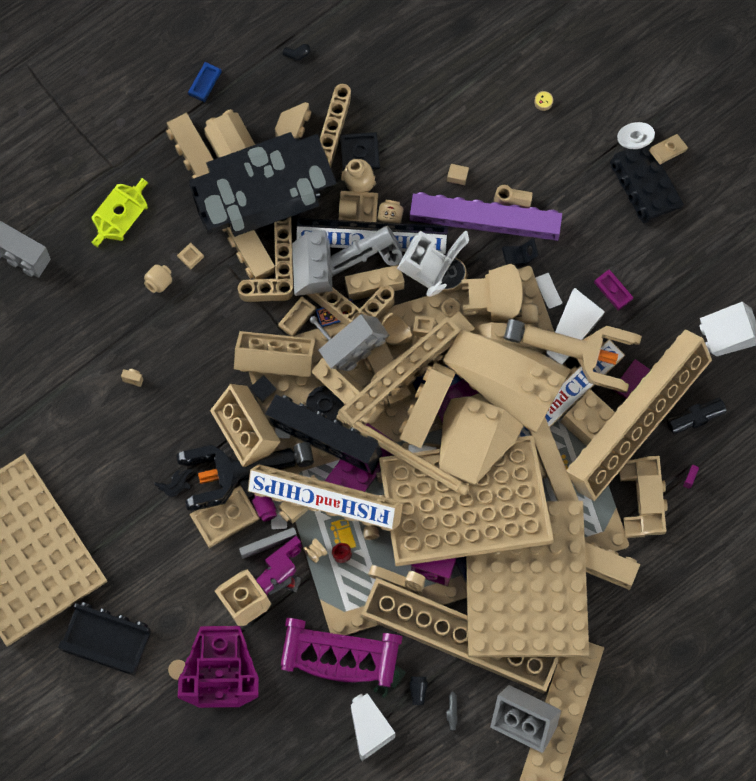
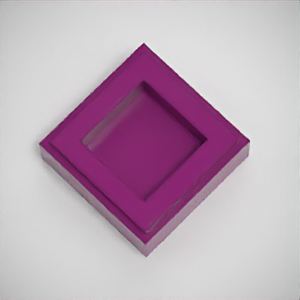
(691, 476)

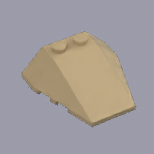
(475, 438)

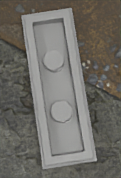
(267, 543)

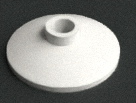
(636, 135)

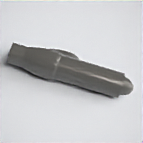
(452, 711)

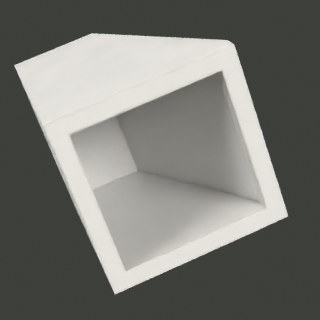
(729, 329)
(370, 726)

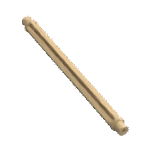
(409, 457)

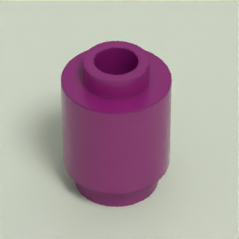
(265, 508)

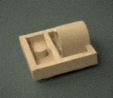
(358, 206)

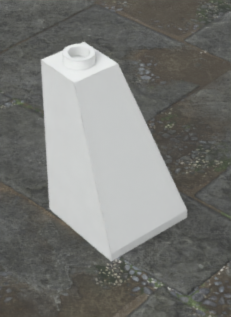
(576, 321)

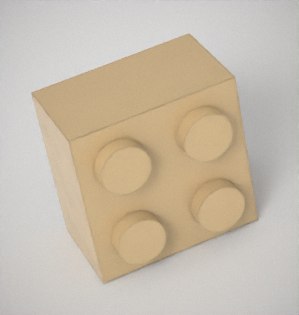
(587, 417)

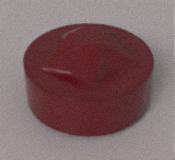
(341, 553)

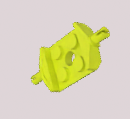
(116, 225)

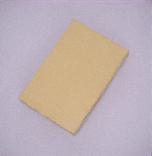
(226, 519)

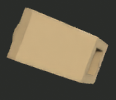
(293, 121)

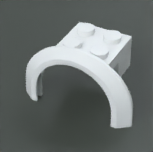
(427, 264)

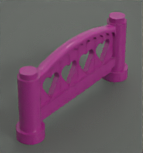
(299, 639)

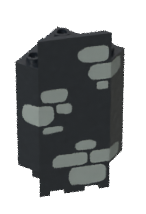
(262, 184)

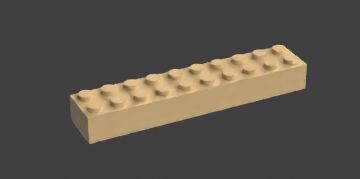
(639, 415)
(448, 632)

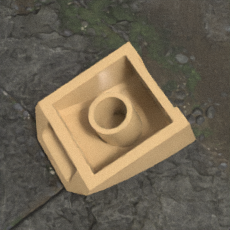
(243, 598)

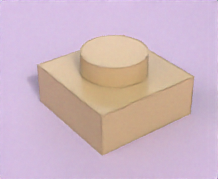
(132, 377)

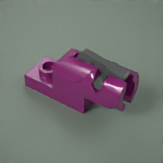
(280, 567)

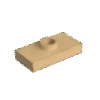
(668, 149)
(297, 316)

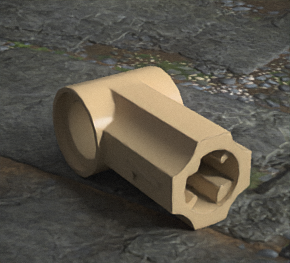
(515, 197)

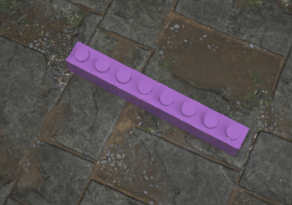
(485, 216)

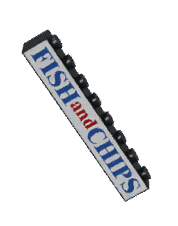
(344, 232)

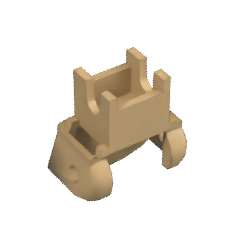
(496, 295)

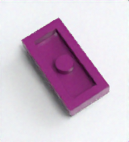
(613, 290)

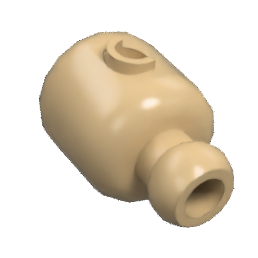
(358, 176)

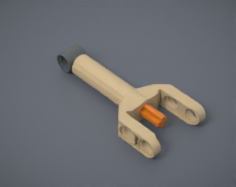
(586, 350)

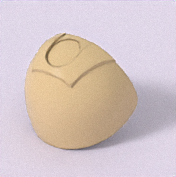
(397, 329)

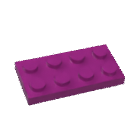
(353, 477)

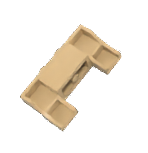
(650, 499)

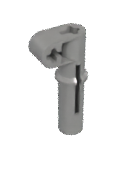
(365, 248)

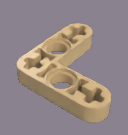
(413, 582)

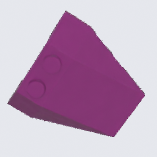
(218, 670)

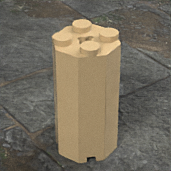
(227, 134)

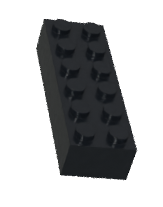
(324, 433)

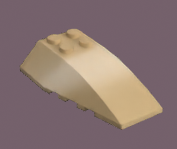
(508, 375)

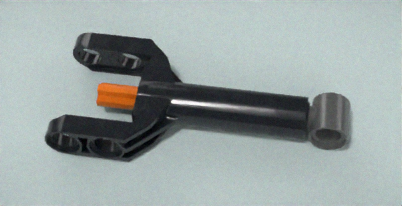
(231, 470)

